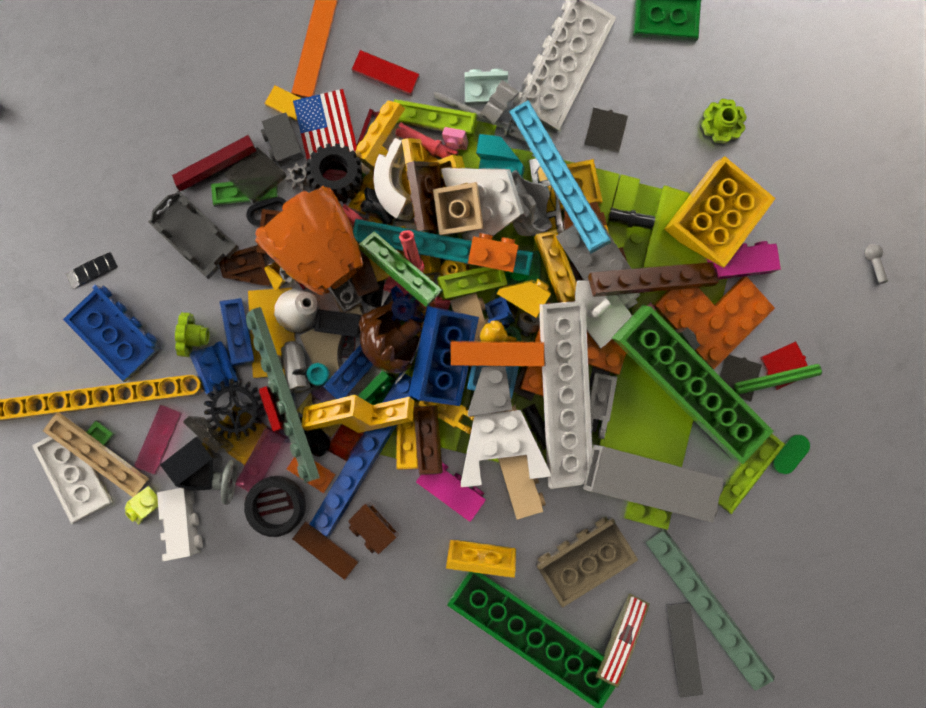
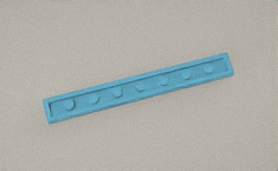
(560, 177)

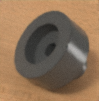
(528, 323)

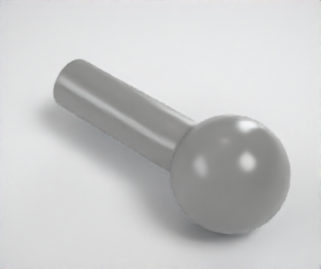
(873, 253)

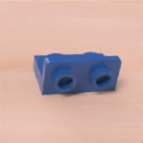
(213, 366)

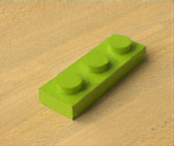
(471, 282)

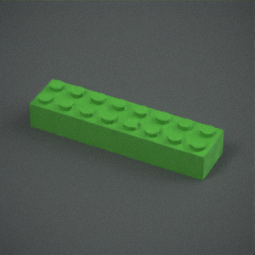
(692, 383)

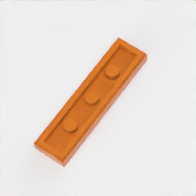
(497, 353)

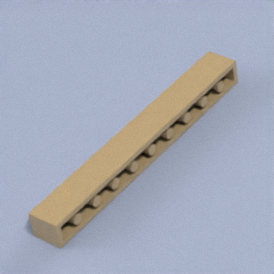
(515, 470)

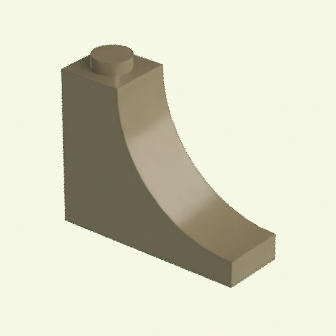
(326, 347)

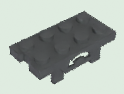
(192, 233)

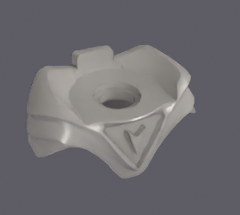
(534, 205)

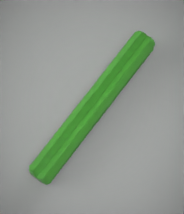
(778, 379)

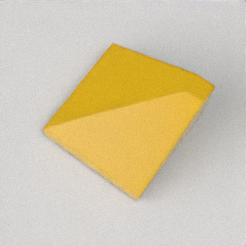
(273, 273)

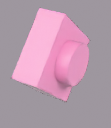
(455, 138)

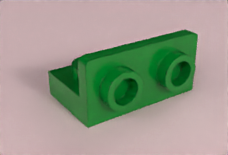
(378, 388)

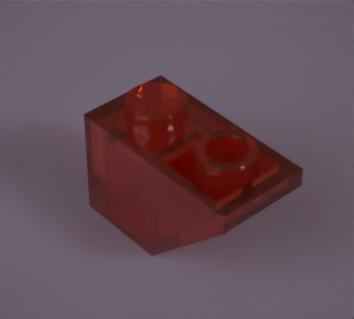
(344, 442)

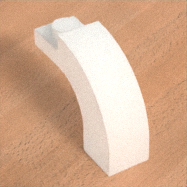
(389, 182)

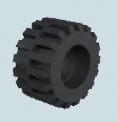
(338, 158)

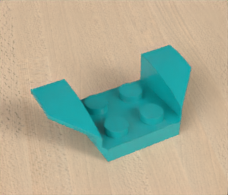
(496, 154)

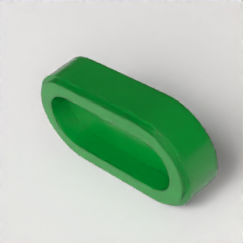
(791, 454)

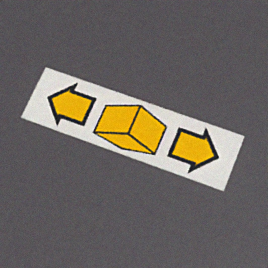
(553, 205)

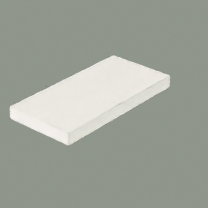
(72, 479)

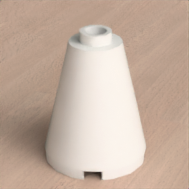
(296, 310)

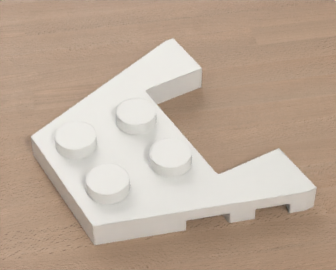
(497, 196)
(500, 437)

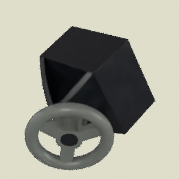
(198, 468)

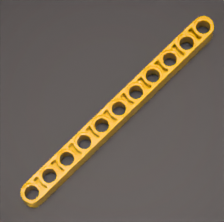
(94, 397)

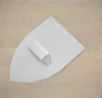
(603, 313)

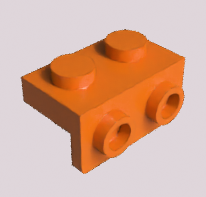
(493, 253)

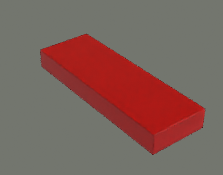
(385, 72)

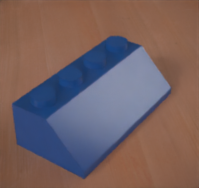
(433, 374)

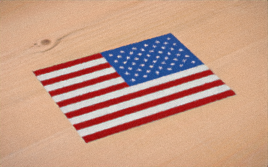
(324, 121)

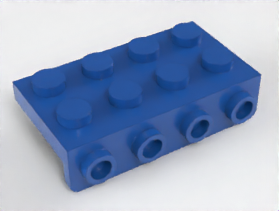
(112, 332)

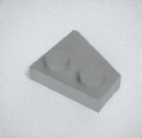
(491, 392)

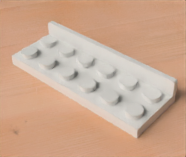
(565, 60)

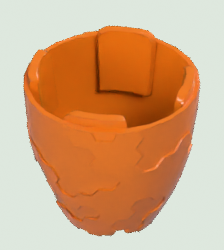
(312, 241)

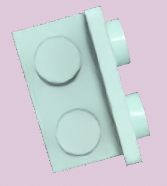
(481, 85)

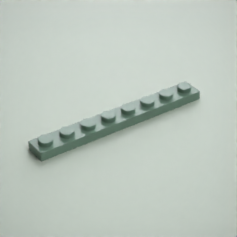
(284, 401)
(710, 610)

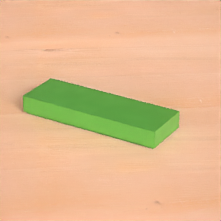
(228, 194)

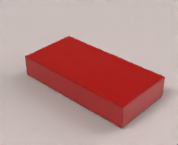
(269, 404)

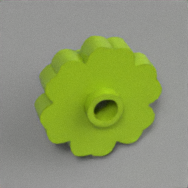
(724, 121)
(189, 335)

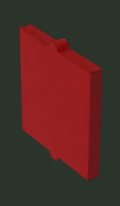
(783, 360)

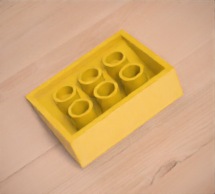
(720, 212)

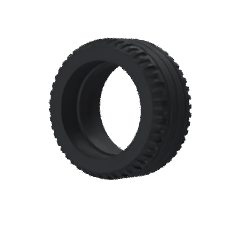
(258, 523)

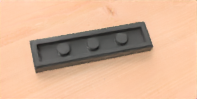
(684, 649)

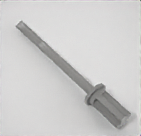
(510, 128)

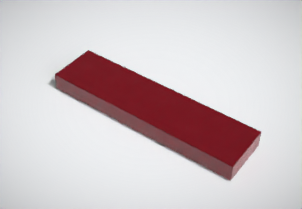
(214, 163)

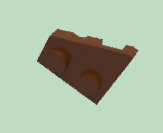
(245, 267)

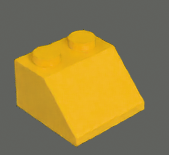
(527, 295)

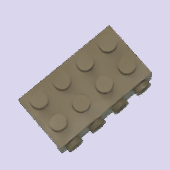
(586, 561)

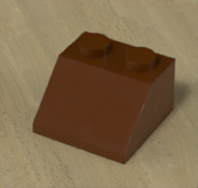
(373, 528)

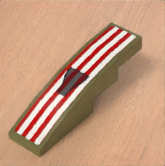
(623, 640)

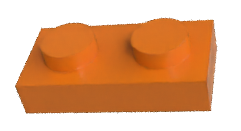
(321, 483)

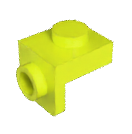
(141, 505)

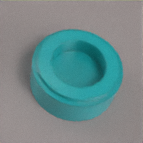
(318, 374)

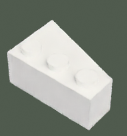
(179, 523)

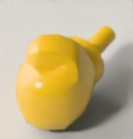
(495, 332)

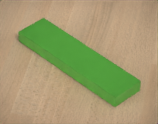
(400, 269)

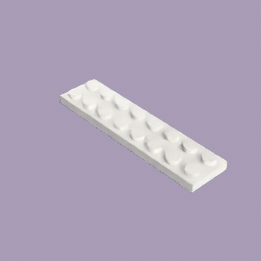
(566, 392)

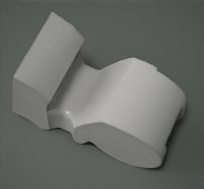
(498, 102)

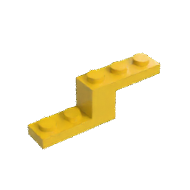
(371, 147)
(358, 414)

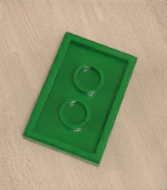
(667, 19)

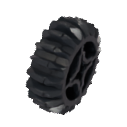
(236, 427)

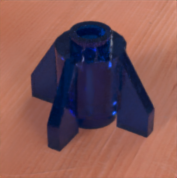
(406, 300)

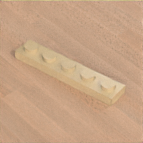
(95, 454)

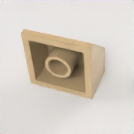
(458, 209)

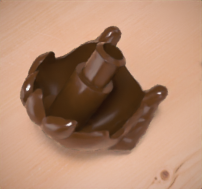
(386, 341)

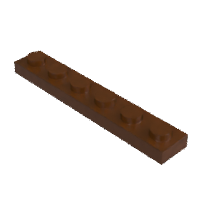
(652, 279)

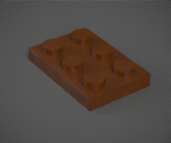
(423, 179)

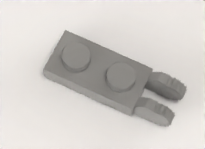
(601, 400)

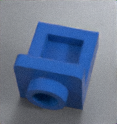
(500, 310)

